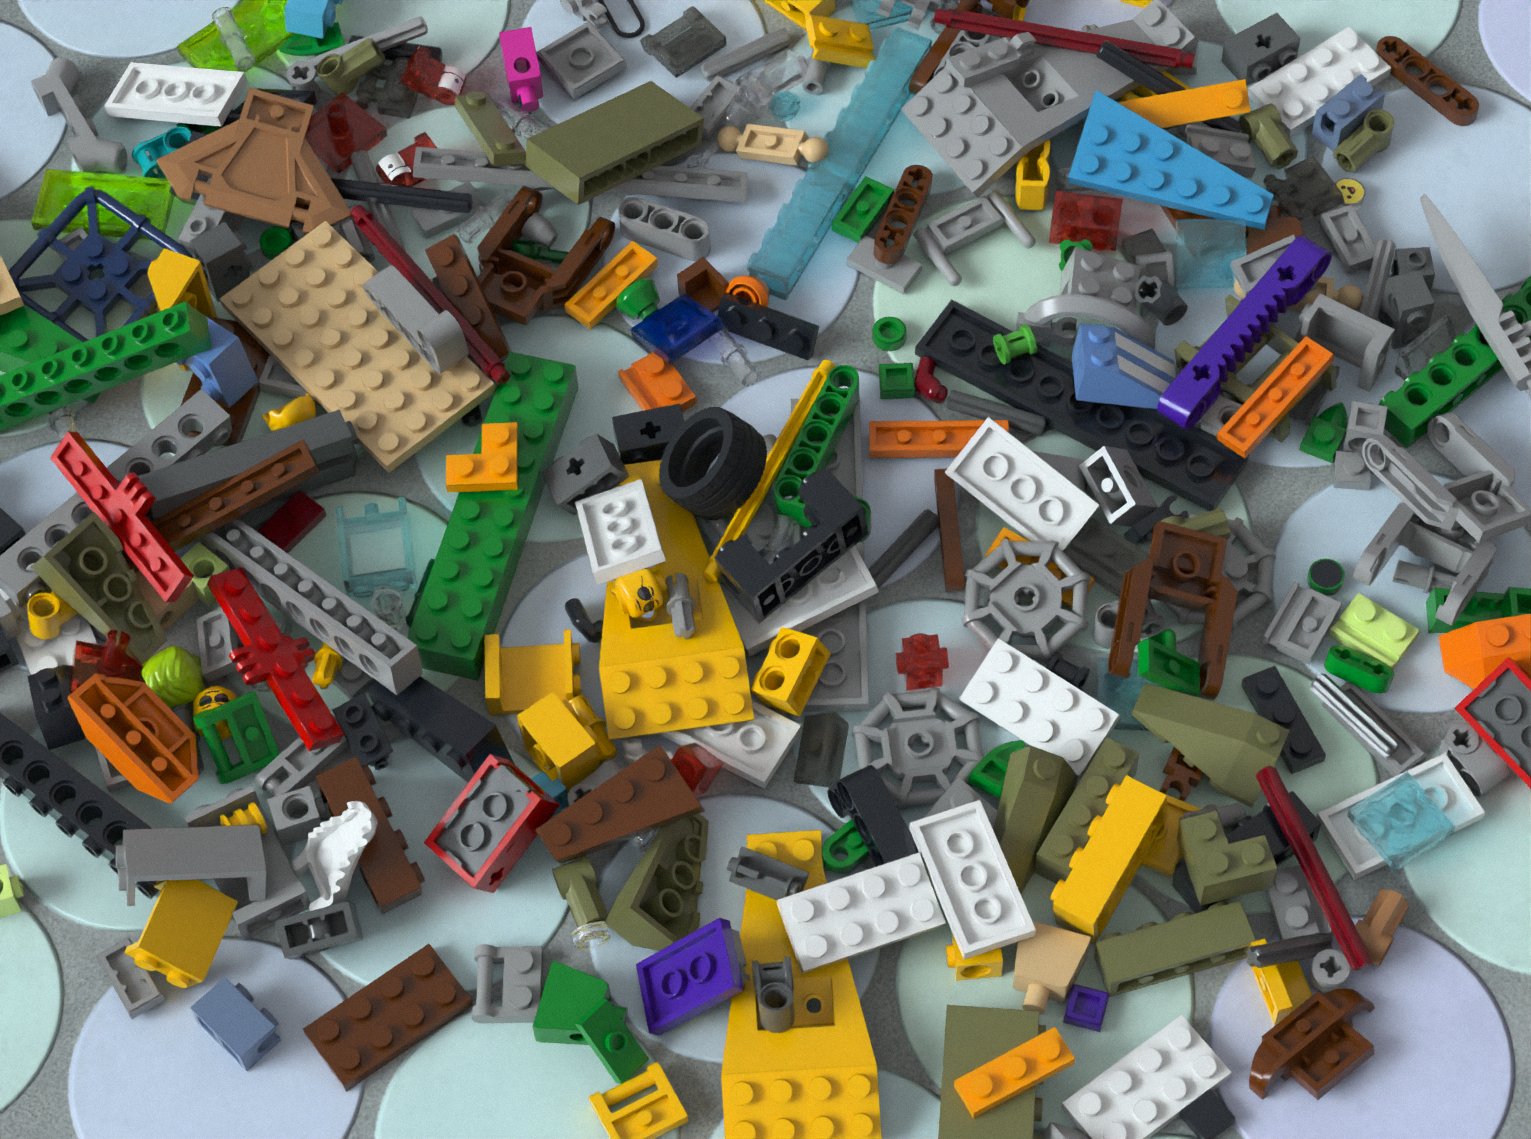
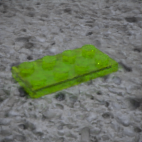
(264, 29)
(139, 194)

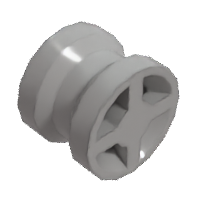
(1327, 980)

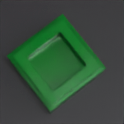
(896, 381)

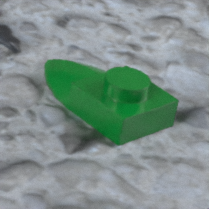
(312, 46)
(1326, 433)
(992, 769)

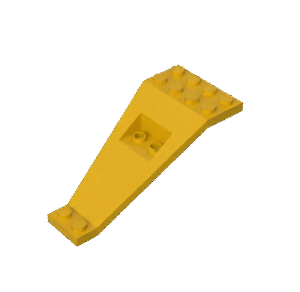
(648, 673)
(823, 1069)

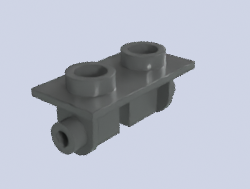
(766, 874)

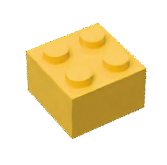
(559, 741)

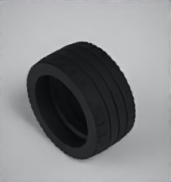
(731, 477)

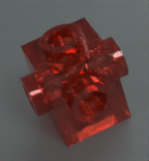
(922, 661)

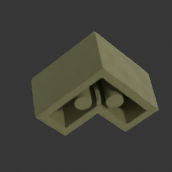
(1222, 868)

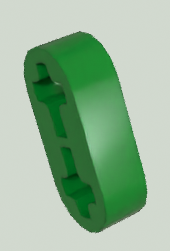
(1359, 669)

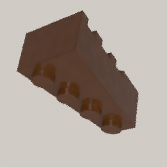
(626, 805)
(383, 860)

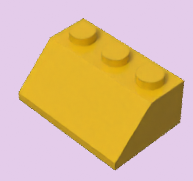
(180, 279)

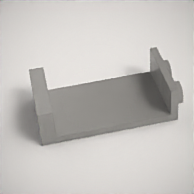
(192, 855)
(283, 892)

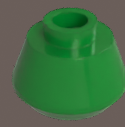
(639, 299)

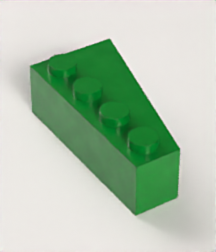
(31, 337)

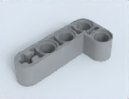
(431, 334)

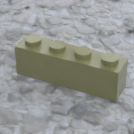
(1088, 800)
(1173, 947)

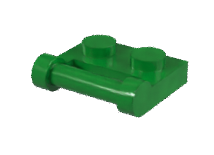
(249, 733)

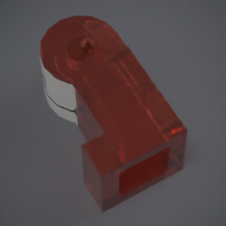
(433, 77)
(398, 168)

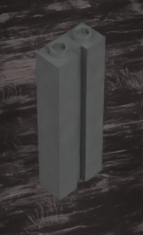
(326, 436)

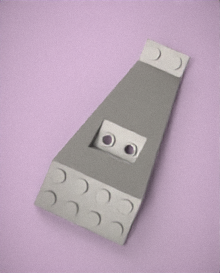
(1001, 119)

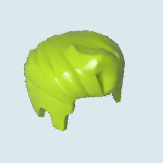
(174, 675)

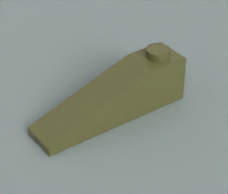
(97, 583)

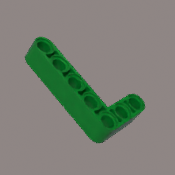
(817, 455)

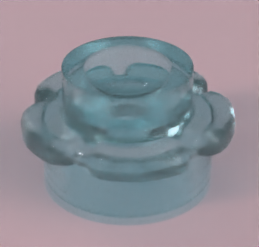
(787, 111)

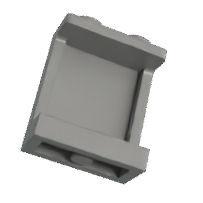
(1348, 336)

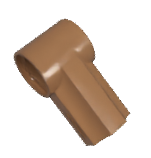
(1381, 923)

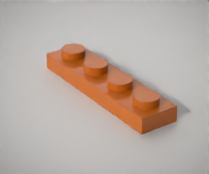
(1275, 397)
(922, 438)

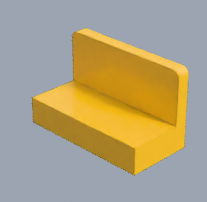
(1281, 987)

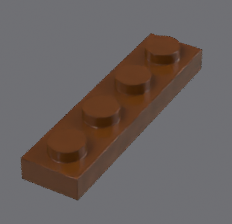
(466, 292)

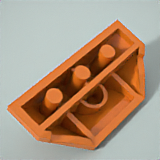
(1481, 647)
(137, 735)

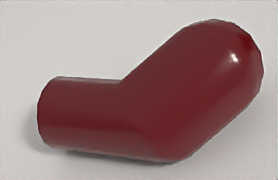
(927, 384)

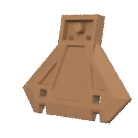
(259, 166)

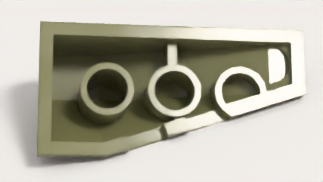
(1216, 738)
(1030, 803)
(664, 888)

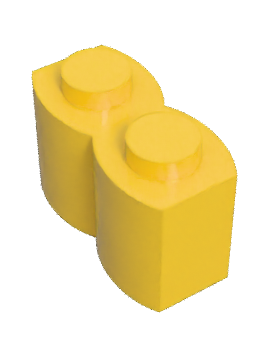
(1033, 178)

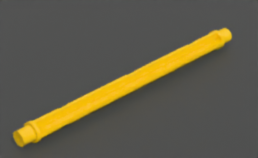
(774, 463)

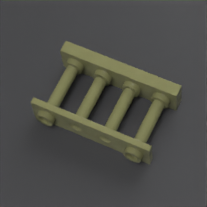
(1238, 391)

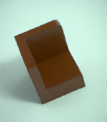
(702, 284)

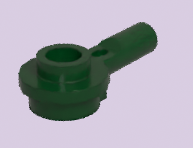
(537, 251)

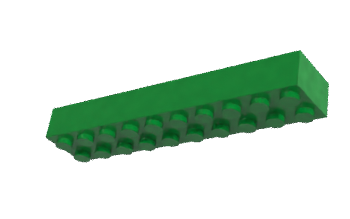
(491, 527)

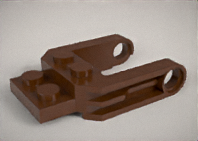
(521, 285)
(1184, 572)

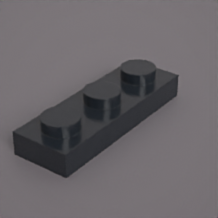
(768, 326)
(1275, 702)

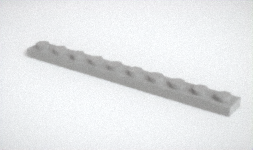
(659, 181)

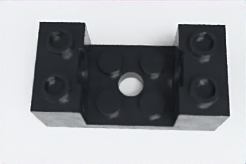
(836, 527)

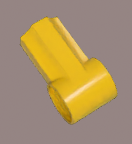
(47, 614)

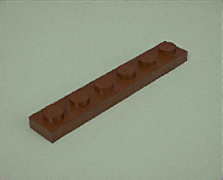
(235, 497)

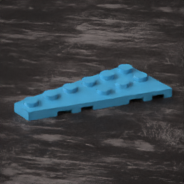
(1145, 163)

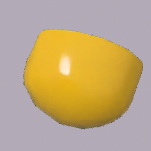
(291, 413)

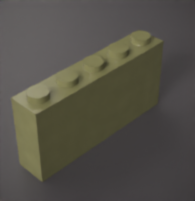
(614, 142)
(970, 1041)

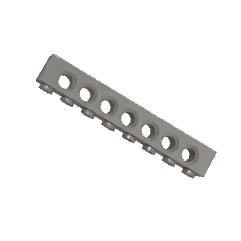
(196, 414)
(317, 605)

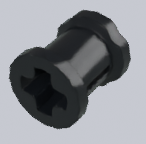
(1068, 671)

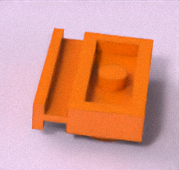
(656, 384)

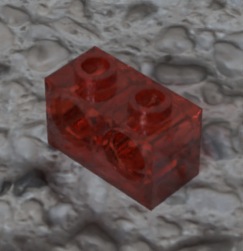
(1085, 217)

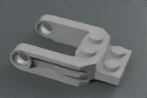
(1478, 502)
(1451, 549)

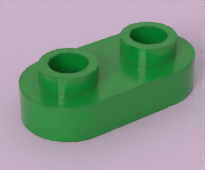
(844, 841)

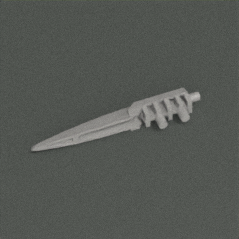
(1501, 330)

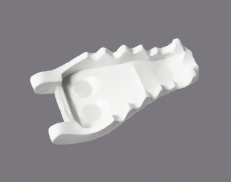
(334, 852)

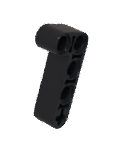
(874, 814)

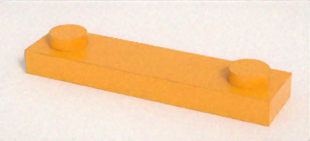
(1193, 104)

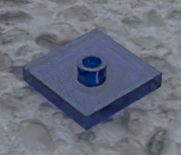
(677, 328)

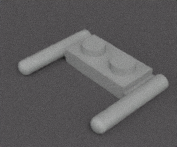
(966, 226)

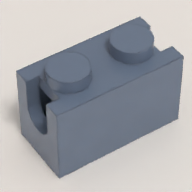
(1347, 111)
(236, 1022)

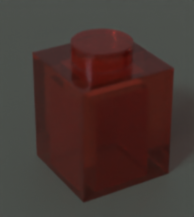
(697, 766)

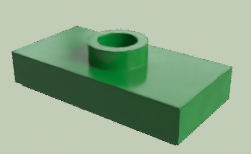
(611, 1041)

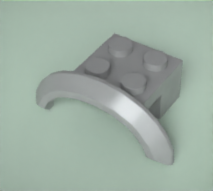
(1098, 290)

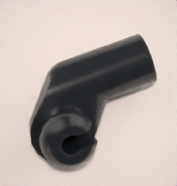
(582, 622)

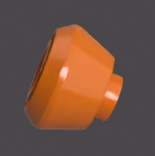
(750, 288)

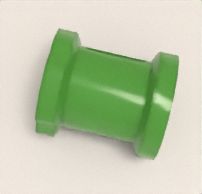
(1015, 344)

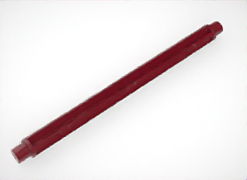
(1060, 37)
(397, 256)

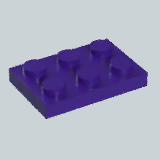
(689, 976)

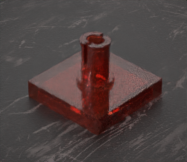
(341, 130)
(105, 660)

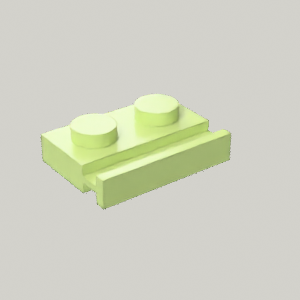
(1373, 631)

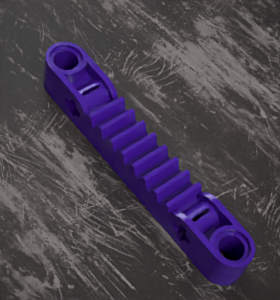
(1281, 286)

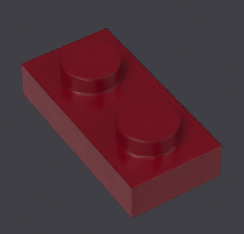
(293, 521)

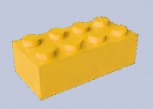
(1110, 858)

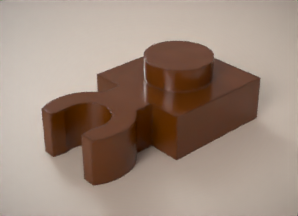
(1180, 775)

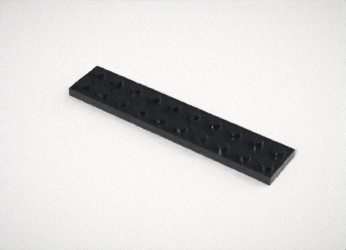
(1044, 385)

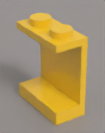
(528, 673)
(183, 931)

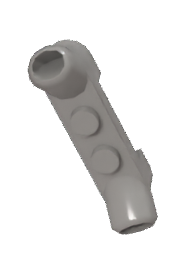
(54, 95)

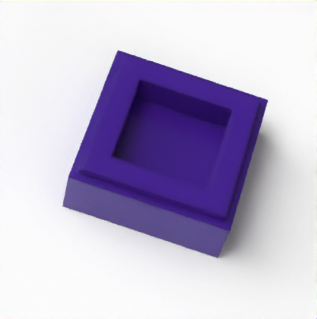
(1086, 1007)

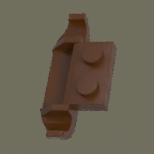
(1313, 1044)

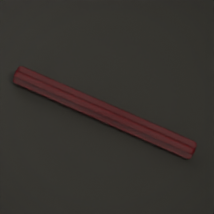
(1313, 868)

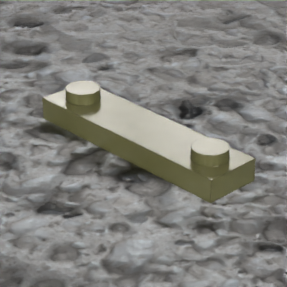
(490, 129)

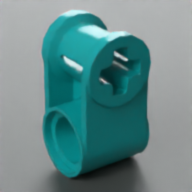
(157, 148)

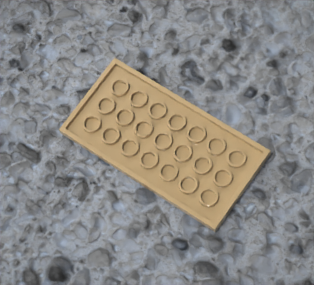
(345, 353)

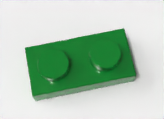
(862, 209)

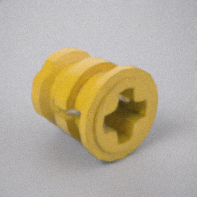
(250, 816)

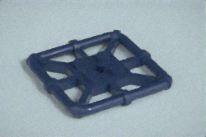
(93, 253)

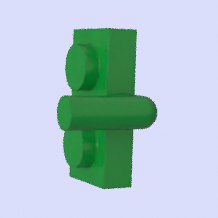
(1165, 666)

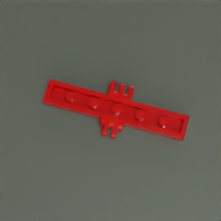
(123, 511)
(274, 659)

